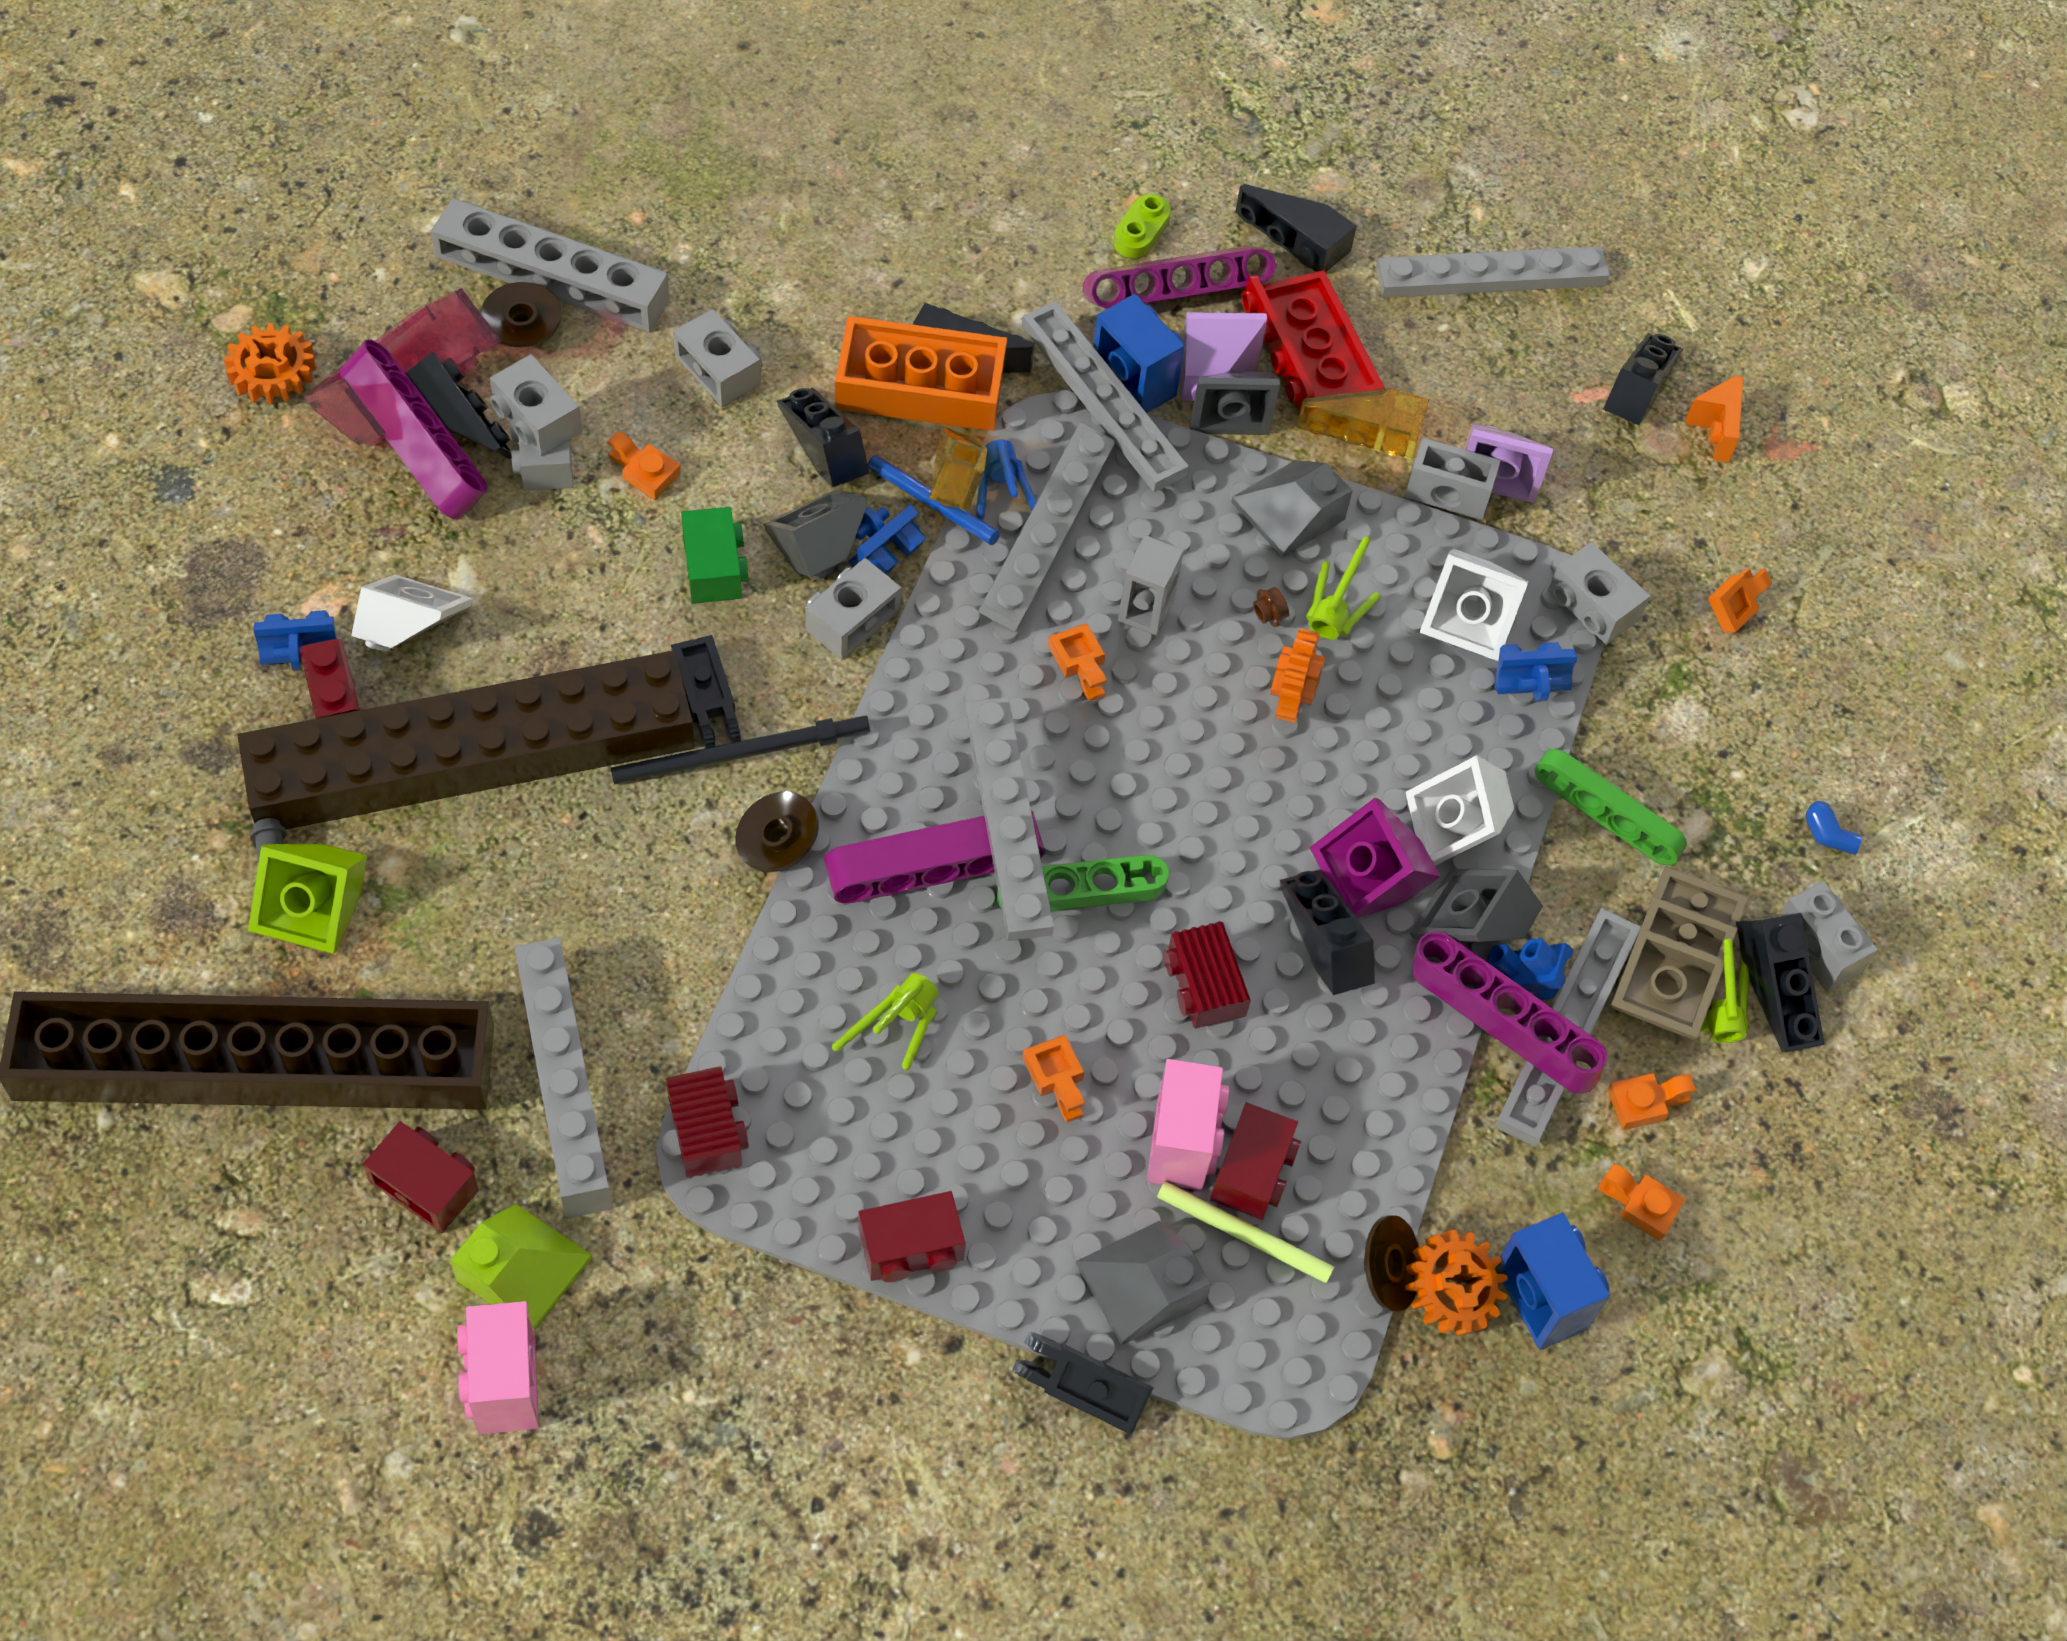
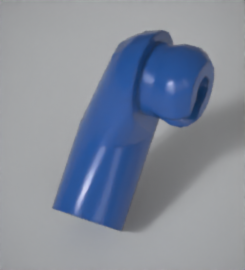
(1828, 831)

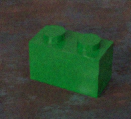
(712, 554)

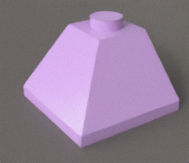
(1219, 345)
(1521, 463)

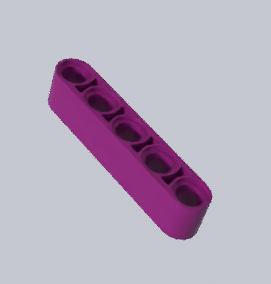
(1197, 275)
(414, 430)
(912, 860)
(1515, 1031)

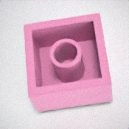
(1187, 1124)
(500, 1368)

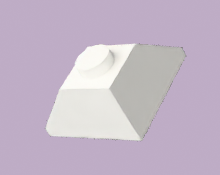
(1474, 604)
(401, 609)
(1460, 808)

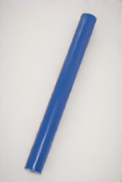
(921, 492)

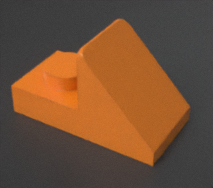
(1721, 413)

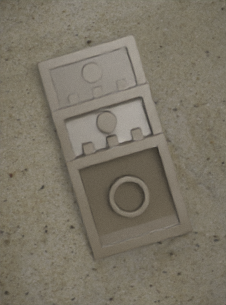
(1679, 953)

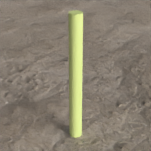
(1245, 1232)

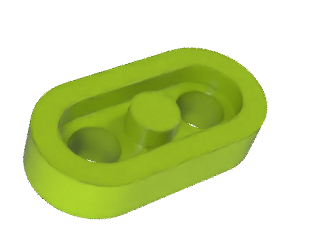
(1145, 218)

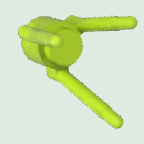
(1331, 615)
(908, 1001)
(1727, 1016)

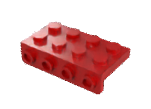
(1310, 337)

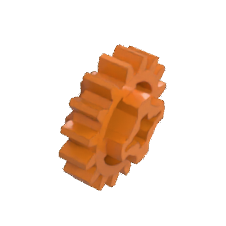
(270, 363)
(1297, 675)
(1452, 1302)

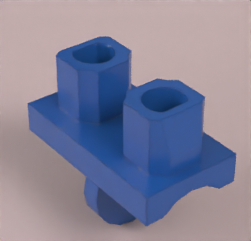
(899, 530)
(283, 638)
(1535, 671)
(1535, 967)

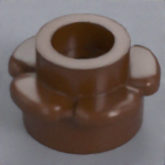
(1271, 606)

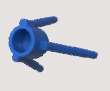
(1002, 468)

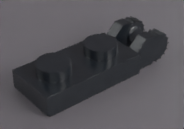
(706, 687)
(1086, 1383)

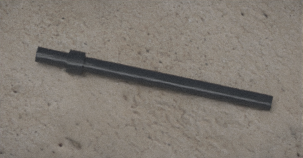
(825, 733)

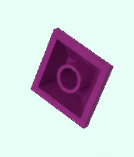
(1374, 860)

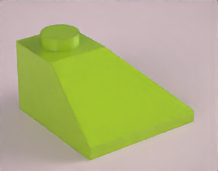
(306, 893)
(519, 1261)

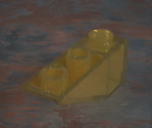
(1374, 419)
(957, 468)

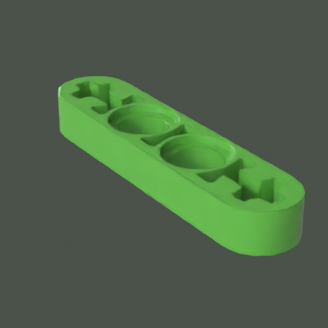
(1610, 807)
(1088, 895)

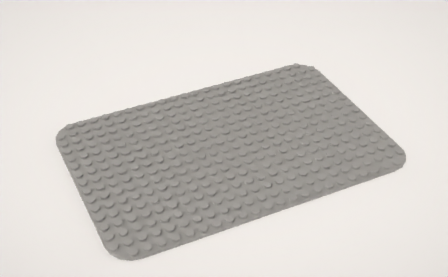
(1231, 798)

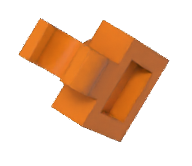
(644, 469)
(1735, 599)
(1080, 654)
(1057, 1070)
(1644, 1102)
(1646, 1203)

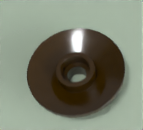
(522, 313)
(767, 822)
(1385, 1262)

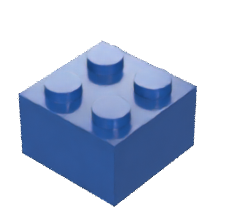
(1140, 351)
(1553, 1280)

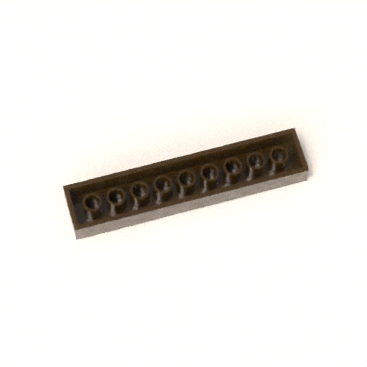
(466, 741)
(247, 1050)

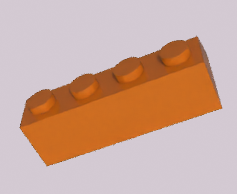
(920, 373)

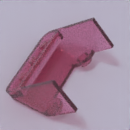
(446, 326)

